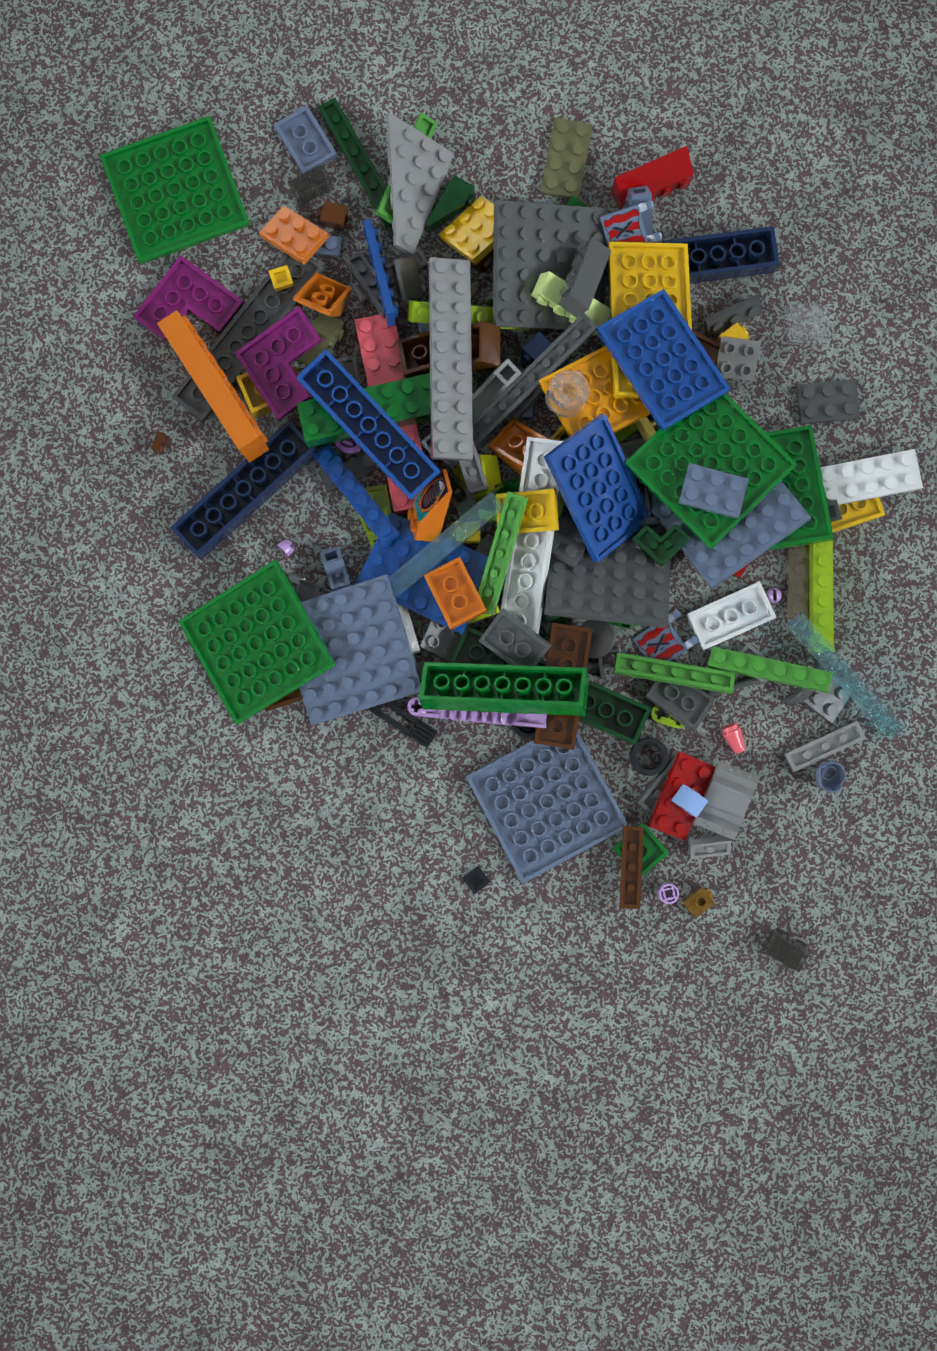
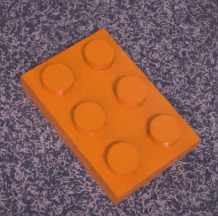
(293, 235)
(455, 593)

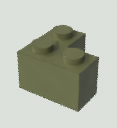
(330, 330)

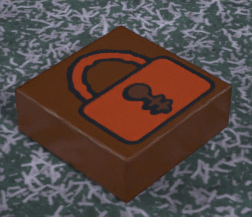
(159, 442)

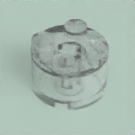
(572, 383)

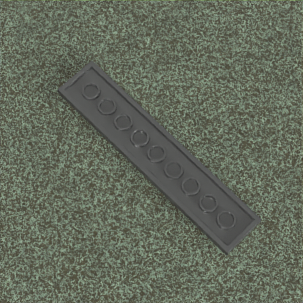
(256, 316)

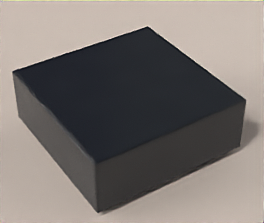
(476, 879)

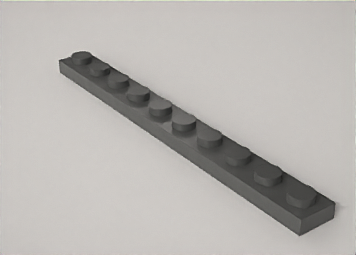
(528, 381)

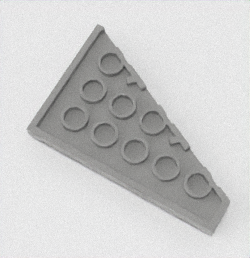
(415, 180)

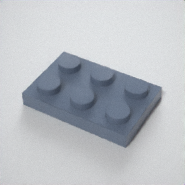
(305, 140)
(713, 491)

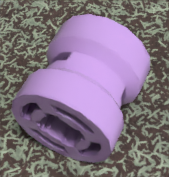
(665, 895)

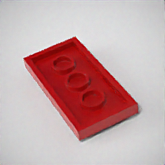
(667, 815)

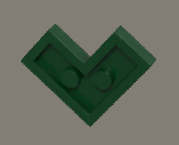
(661, 548)

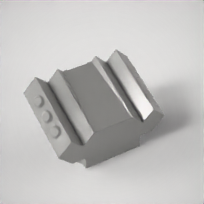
(727, 799)

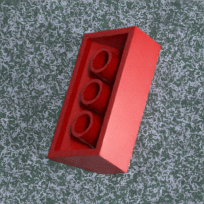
(659, 175)

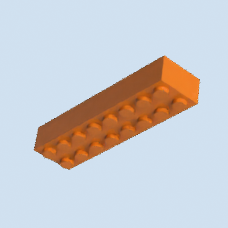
(214, 385)

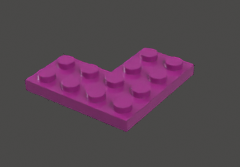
(186, 290)
(269, 361)

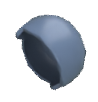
(838, 777)

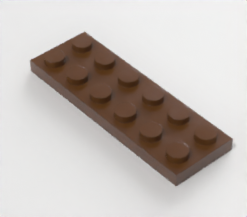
(568, 649)

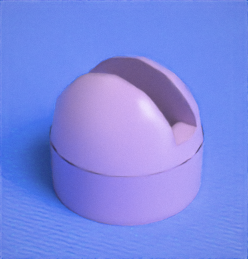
(286, 546)
(769, 593)

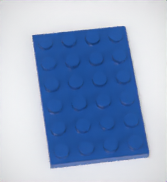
(663, 359)
(597, 487)
(419, 596)

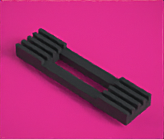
(423, 733)

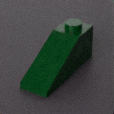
(453, 201)

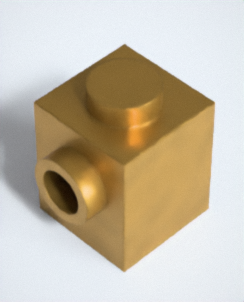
(698, 901)

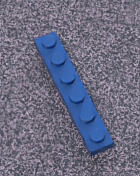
(382, 279)
(356, 495)

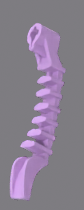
(510, 719)

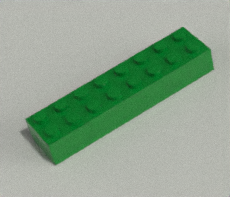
(403, 400)
(504, 688)

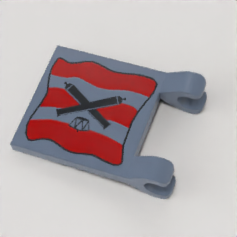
(628, 225)
(663, 642)

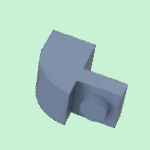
(335, 569)

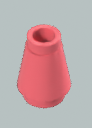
(733, 736)

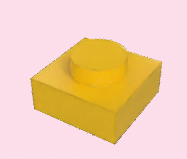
(281, 278)

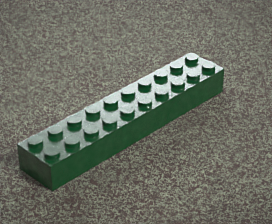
(605, 708)

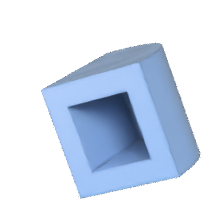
(689, 800)

